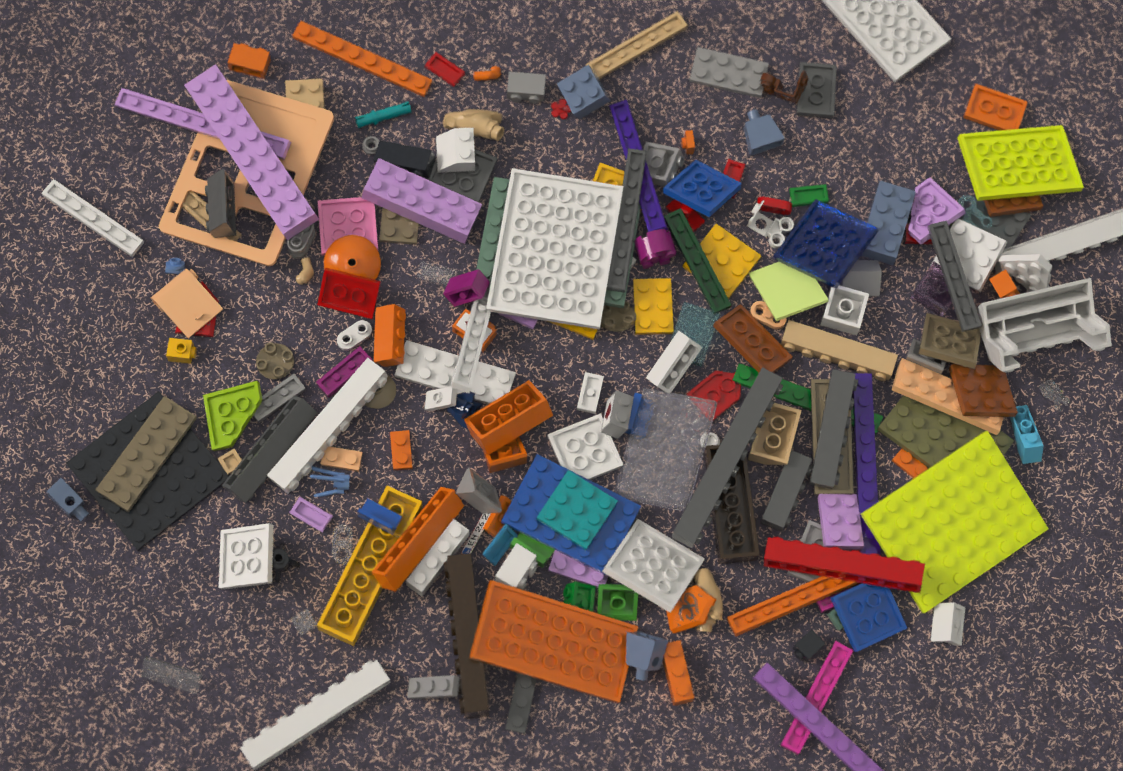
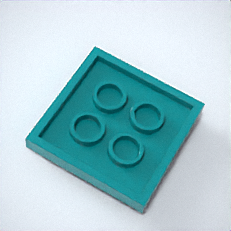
(577, 510)

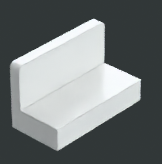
(948, 623)

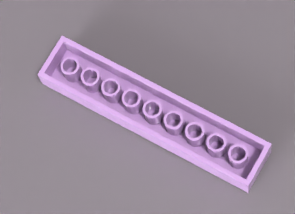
(251, 152)

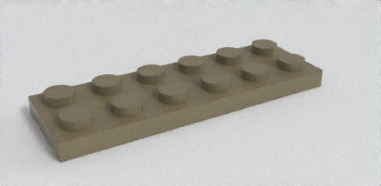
(818, 397)
(146, 454)

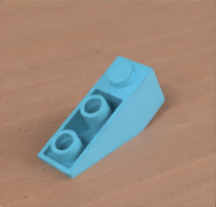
(1026, 436)

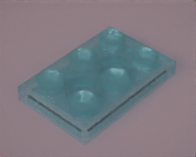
(698, 325)

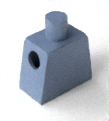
(761, 133)
(61, 494)
(644, 652)

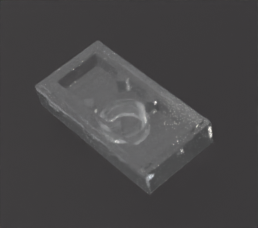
(435, 273)

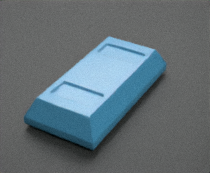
(499, 544)

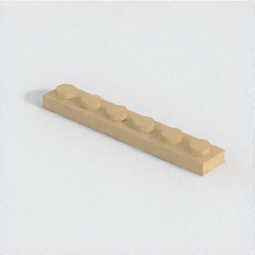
(638, 45)

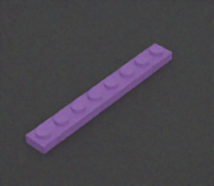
(814, 720)

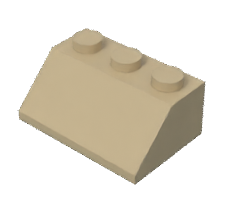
(775, 436)

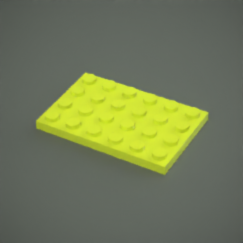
(1020, 162)

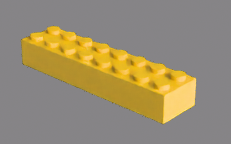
(358, 587)

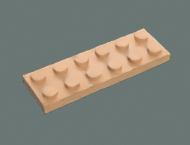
(937, 393)

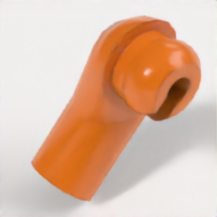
(487, 75)

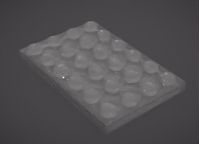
(665, 449)

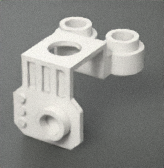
(773, 228)

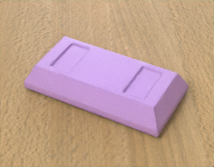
(311, 514)

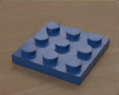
(702, 188)
(868, 614)

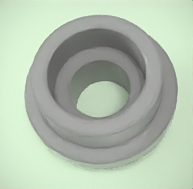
(370, 140)

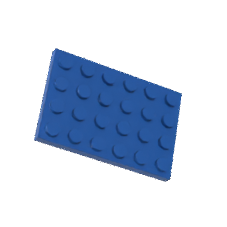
(533, 495)

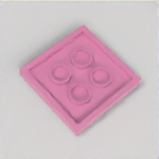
(346, 218)

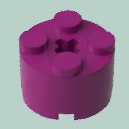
(655, 248)

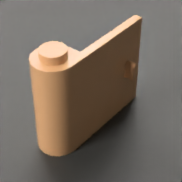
(185, 300)

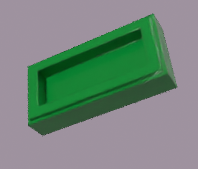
(806, 195)

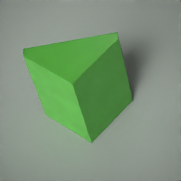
(617, 602)

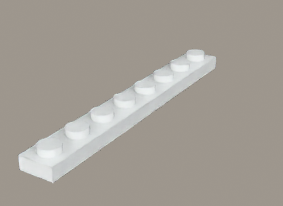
(471, 345)

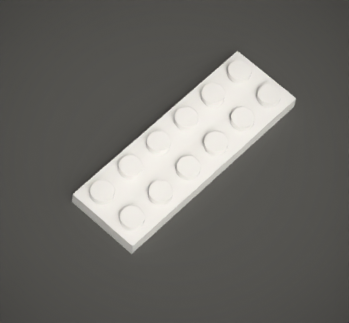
(437, 367)

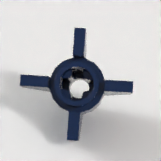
(464, 407)

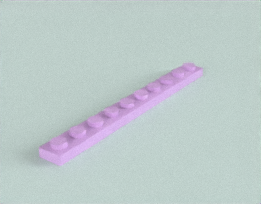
(183, 117)

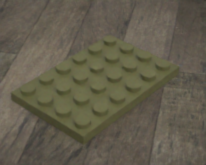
(931, 433)

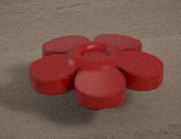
(561, 109)

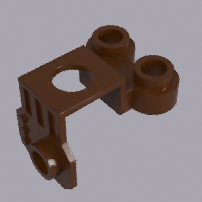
(772, 85)

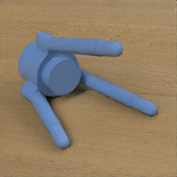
(341, 481)

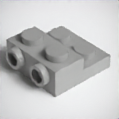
(663, 162)

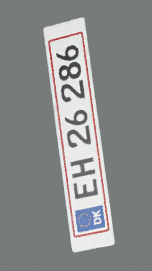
(475, 534)

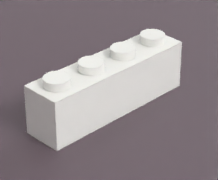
(434, 560)

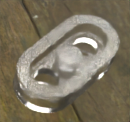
(342, 545)

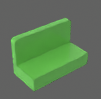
(542, 551)

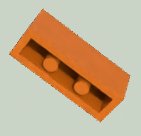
(389, 335)
(677, 674)

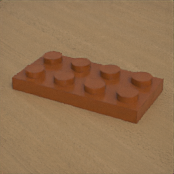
(752, 340)

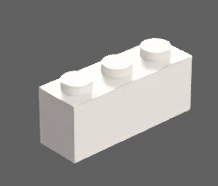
(674, 362)

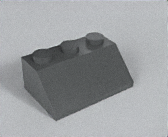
(221, 205)

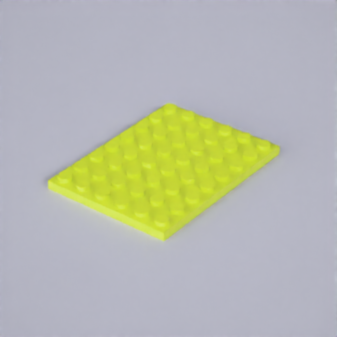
(956, 519)

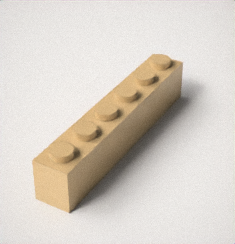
(838, 350)

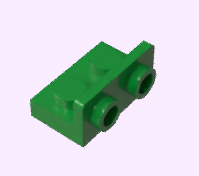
(579, 595)

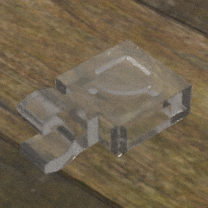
(1053, 392)

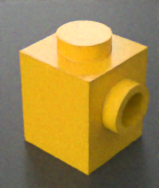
(181, 350)

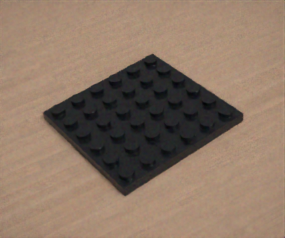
(177, 488)

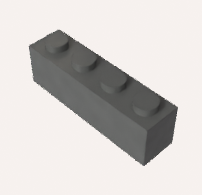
(786, 491)

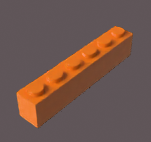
(418, 539)

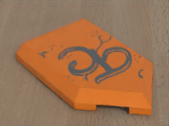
(690, 610)

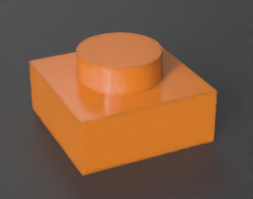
(688, 142)

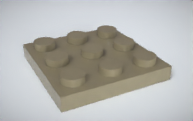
(946, 341)

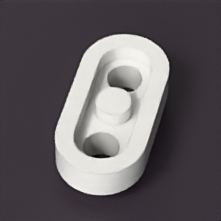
(356, 337)

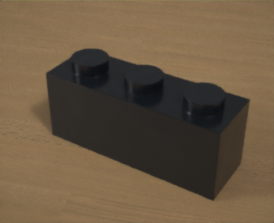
(413, 159)

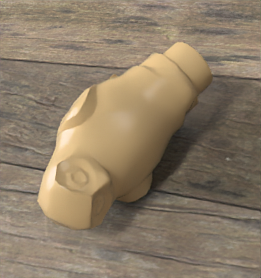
(484, 122)
(705, 580)

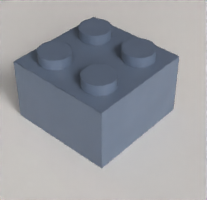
(583, 92)

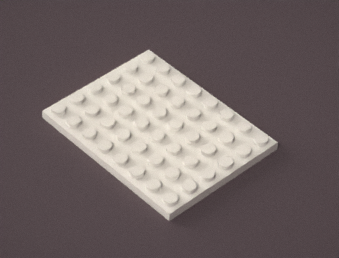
(555, 248)

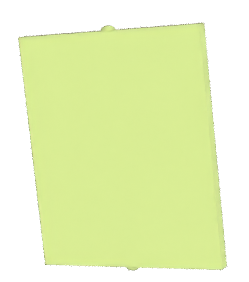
(787, 290)

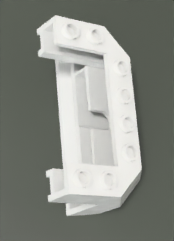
(1040, 321)

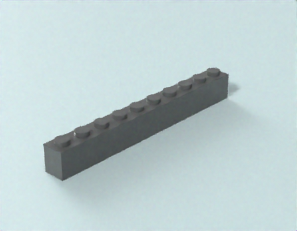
(727, 457)

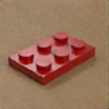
(348, 293)

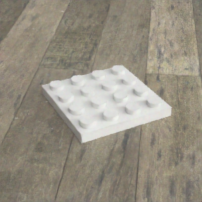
(653, 565)

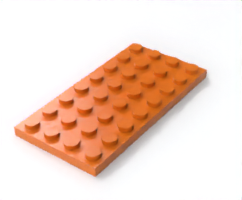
(552, 641)

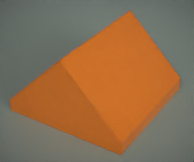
(508, 456)

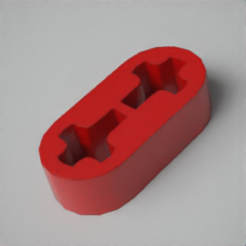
(775, 205)

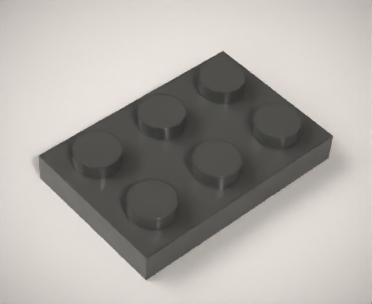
(819, 94)

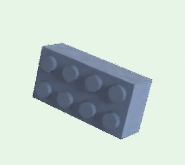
(890, 215)

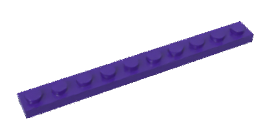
(865, 455)

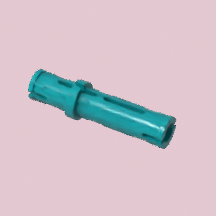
(384, 114)

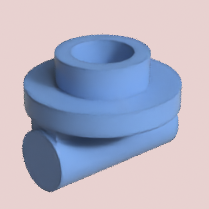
(174, 266)

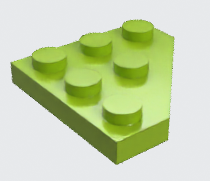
(230, 412)

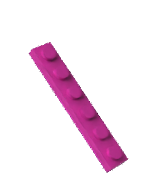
(818, 694)

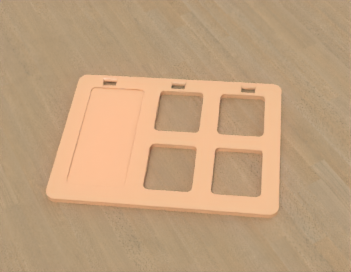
(273, 114)

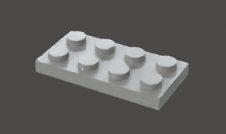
(728, 72)

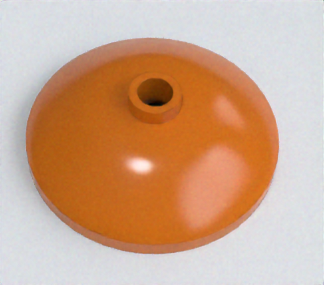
(357, 248)

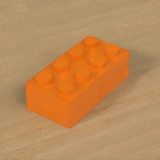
(508, 417)

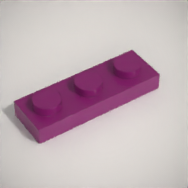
(341, 373)

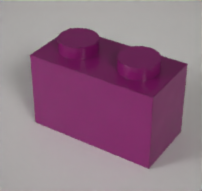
(466, 288)

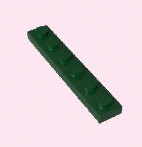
(697, 261)

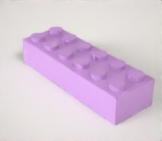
(421, 200)

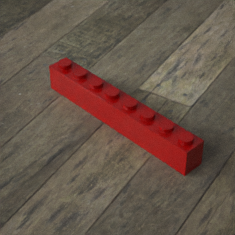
(844, 564)

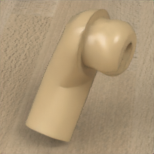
(307, 272)

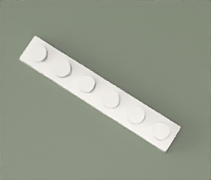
(92, 218)

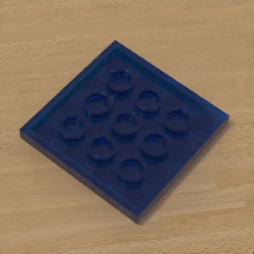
(826, 243)

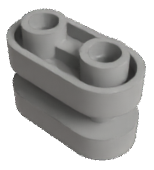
(300, 243)

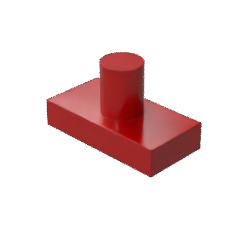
(693, 218)

